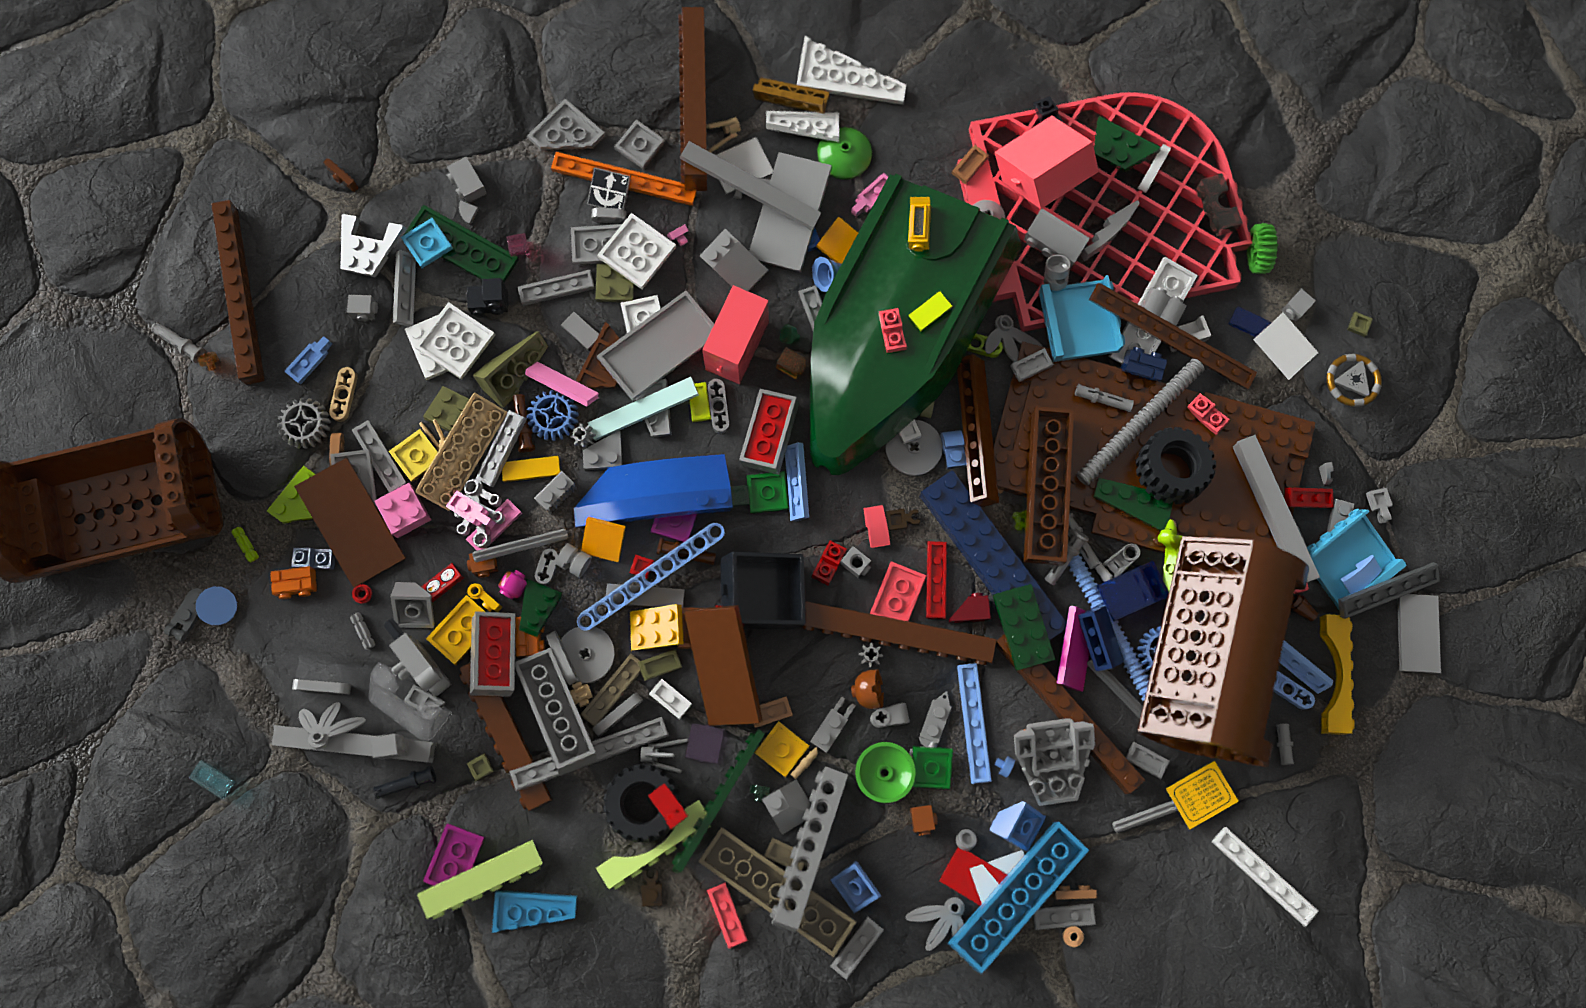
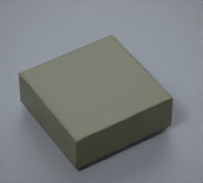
(1360, 324)
(480, 767)

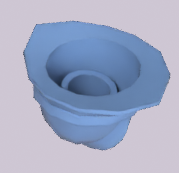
(824, 272)

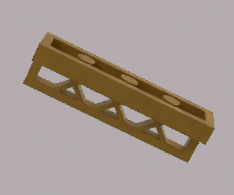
(791, 98)

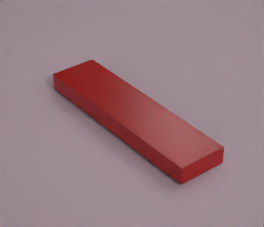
(936, 580)

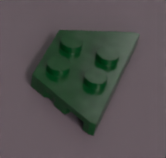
(1121, 146)

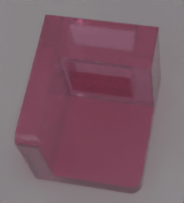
(518, 245)

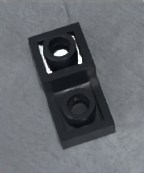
(1046, 108)

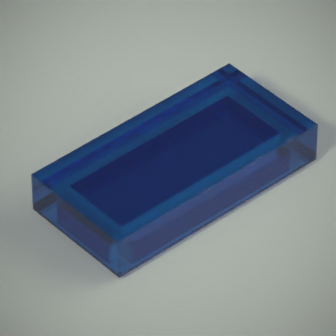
(1248, 322)

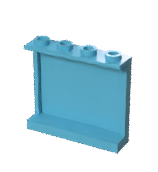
(1077, 325)
(1345, 547)

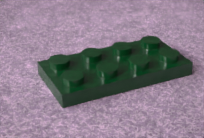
(1023, 627)

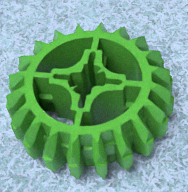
(1263, 250)

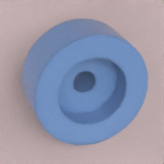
(1006, 766)

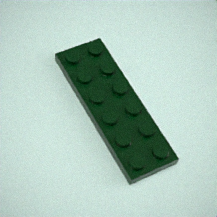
(469, 249)

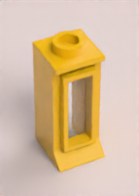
(919, 223)

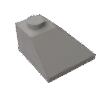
(412, 606)
(787, 806)

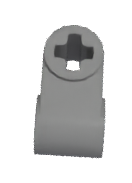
(1120, 561)
(894, 715)

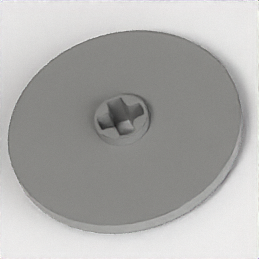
(916, 462)
(598, 646)

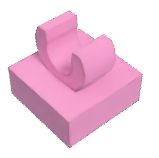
(679, 235)

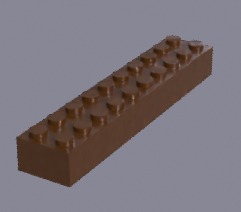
(692, 92)

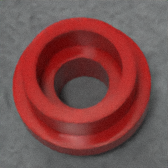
(356, 593)

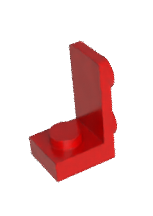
(668, 806)

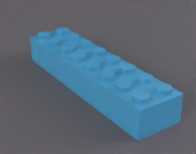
(1018, 897)

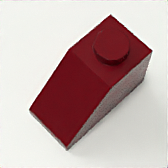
(972, 610)

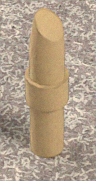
(804, 763)

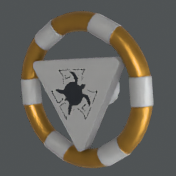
(1354, 380)

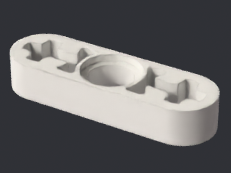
(1154, 168)

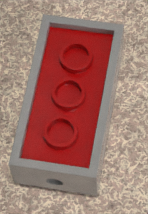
(769, 431)
(492, 654)

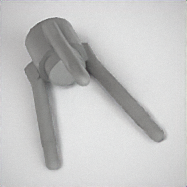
(650, 754)

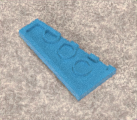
(525, 908)

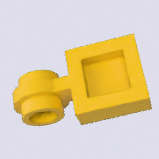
(489, 603)

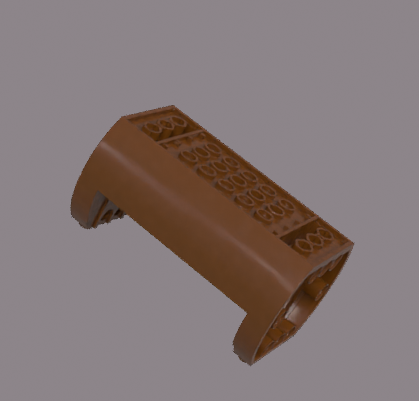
(50, 491)
(1239, 650)

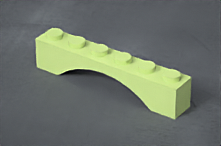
(618, 868)

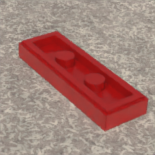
(1309, 497)

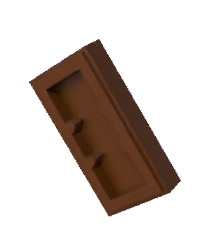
(340, 176)

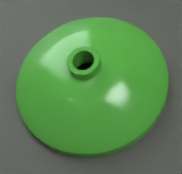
(846, 162)
(899, 767)

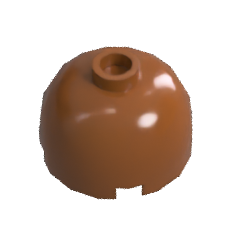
(868, 689)

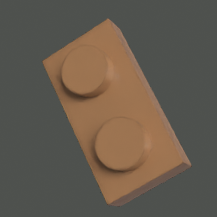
(774, 711)
(1082, 892)

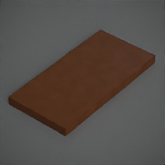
(350, 522)
(723, 665)

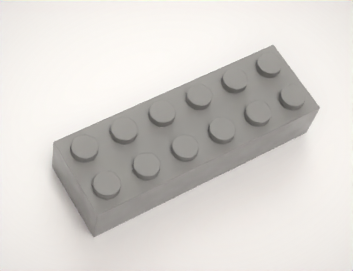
(555, 711)

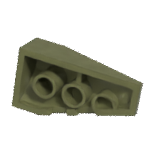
(506, 372)

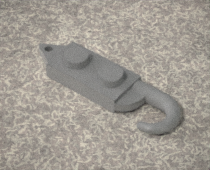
(934, 722)

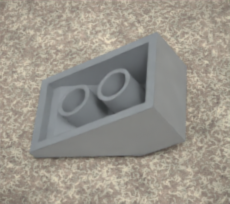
(733, 262)

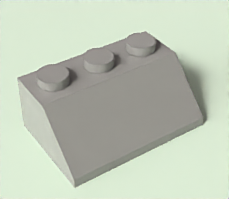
(1055, 237)

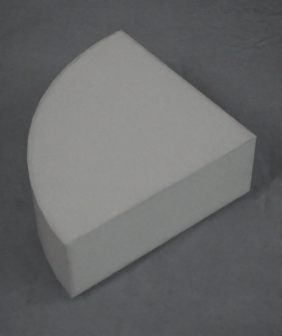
(467, 212)
(1325, 472)

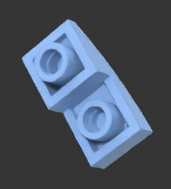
(1365, 573)

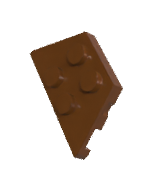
(593, 372)

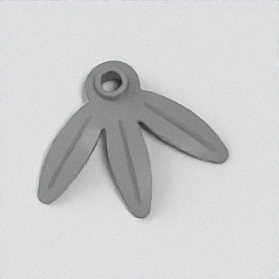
(1007, 334)
(324, 727)
(947, 918)

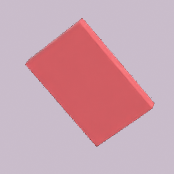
(898, 592)

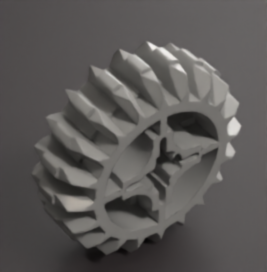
(320, 423)

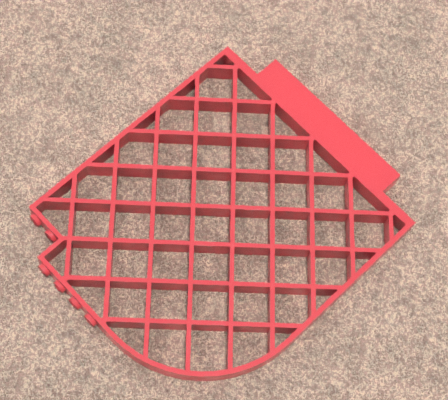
(985, 187)

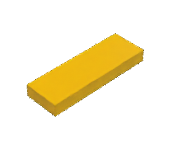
(531, 469)

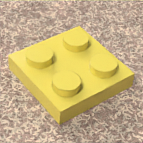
(414, 455)

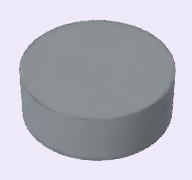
(966, 840)

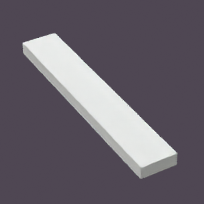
(1265, 876)

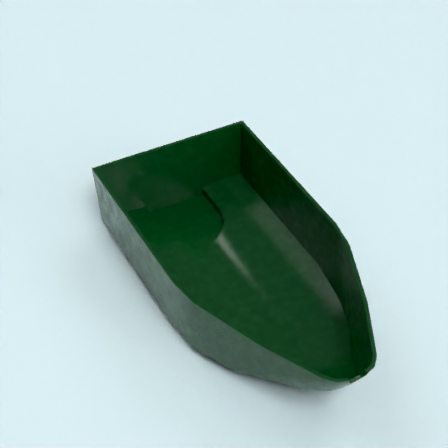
(858, 388)

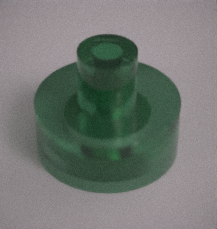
(789, 334)
(759, 791)

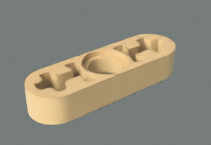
(338, 387)

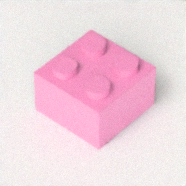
(402, 510)

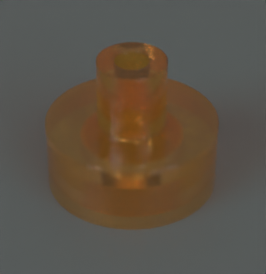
(208, 360)

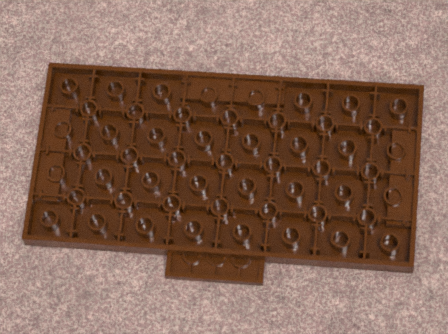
(1220, 511)

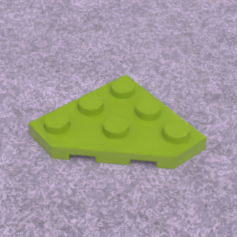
(289, 504)

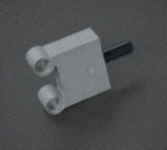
(415, 661)

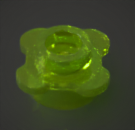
(1018, 516)

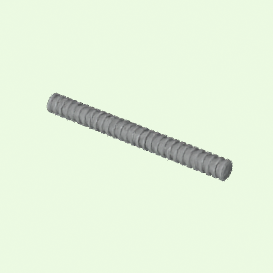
(1140, 422)

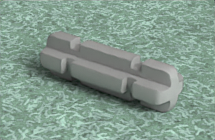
(362, 630)

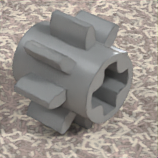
(583, 435)
(866, 658)

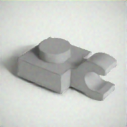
(1380, 501)

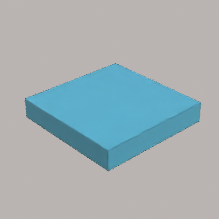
(427, 243)

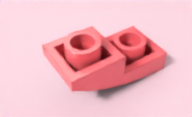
(892, 330)
(1207, 414)
(877, 526)

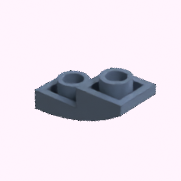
(313, 557)

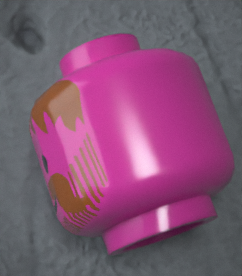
(512, 584)

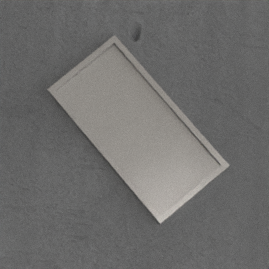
(777, 237)
(657, 345)

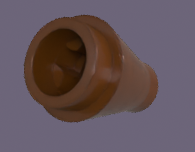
(1303, 608)

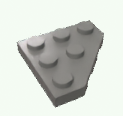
(566, 130)

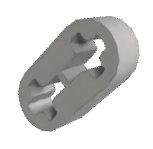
(608, 215)
(542, 565)

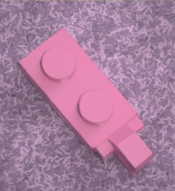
(868, 196)
(469, 510)

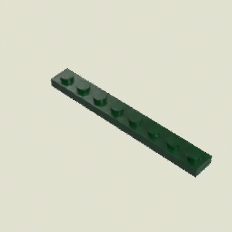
(713, 806)

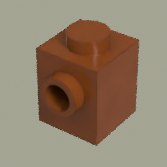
(482, 568)
(923, 819)

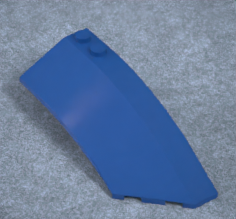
(658, 490)

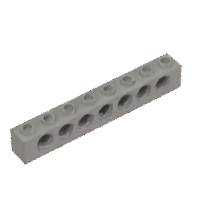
(791, 919)

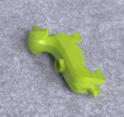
(1172, 541)

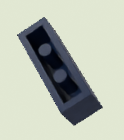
(1100, 638)

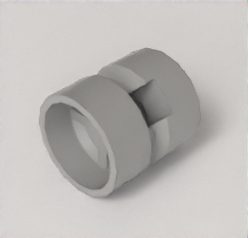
(1057, 272)
(573, 560)

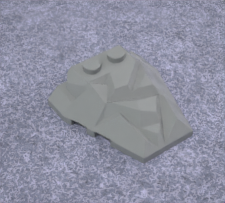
(1055, 758)

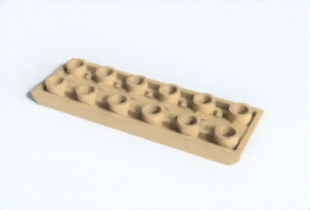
(461, 450)

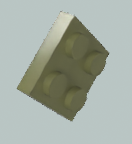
(612, 285)
(446, 408)

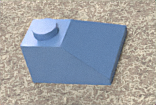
(1018, 825)

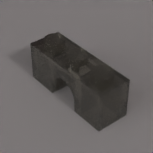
(1221, 219)

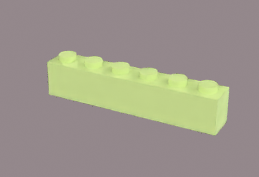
(480, 879)

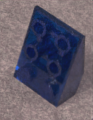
(1133, 590)

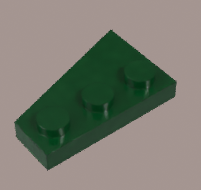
(537, 607)

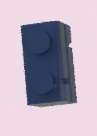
(1143, 364)

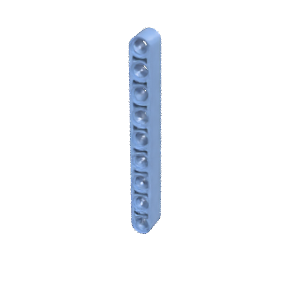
(644, 583)

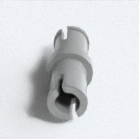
(1285, 744)

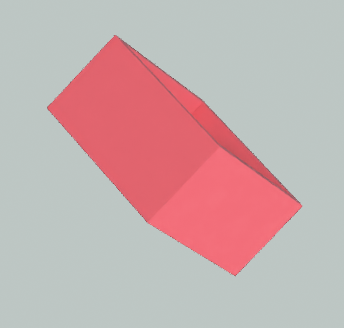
(1047, 161)
(736, 334)

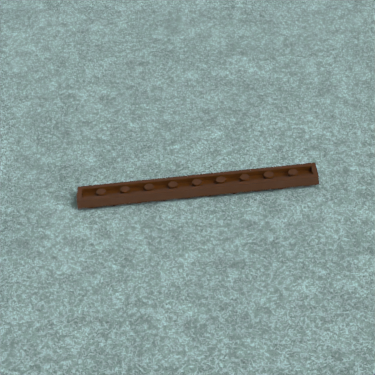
(1172, 335)

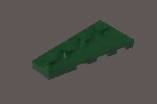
(1134, 502)

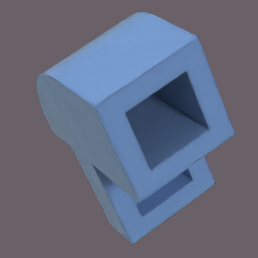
(953, 449)

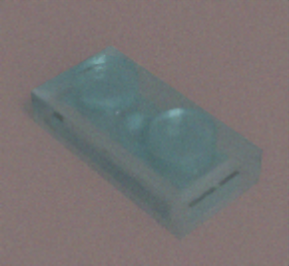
(212, 779)

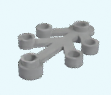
(475, 496)

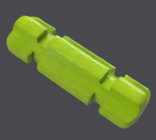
(245, 544)

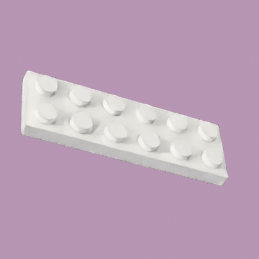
(1176, 282)

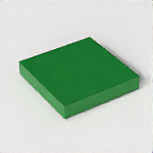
(767, 492)
(932, 767)

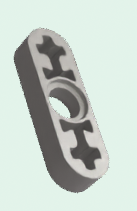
(711, 392)
(562, 657)
(320, 686)
(617, 714)

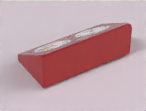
(443, 582)

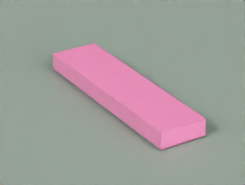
(561, 383)

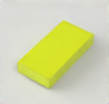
(930, 311)
(700, 404)

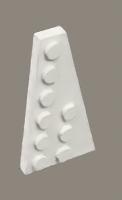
(845, 76)

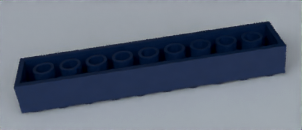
(984, 545)

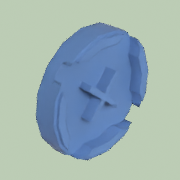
(216, 605)

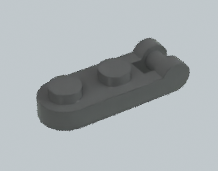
(185, 615)

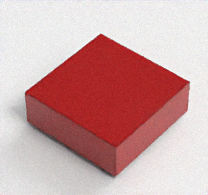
(639, 564)

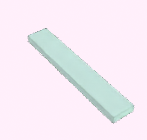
(643, 408)

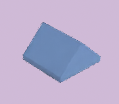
(855, 887)

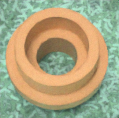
(1066, 936)

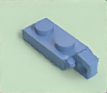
(308, 360)

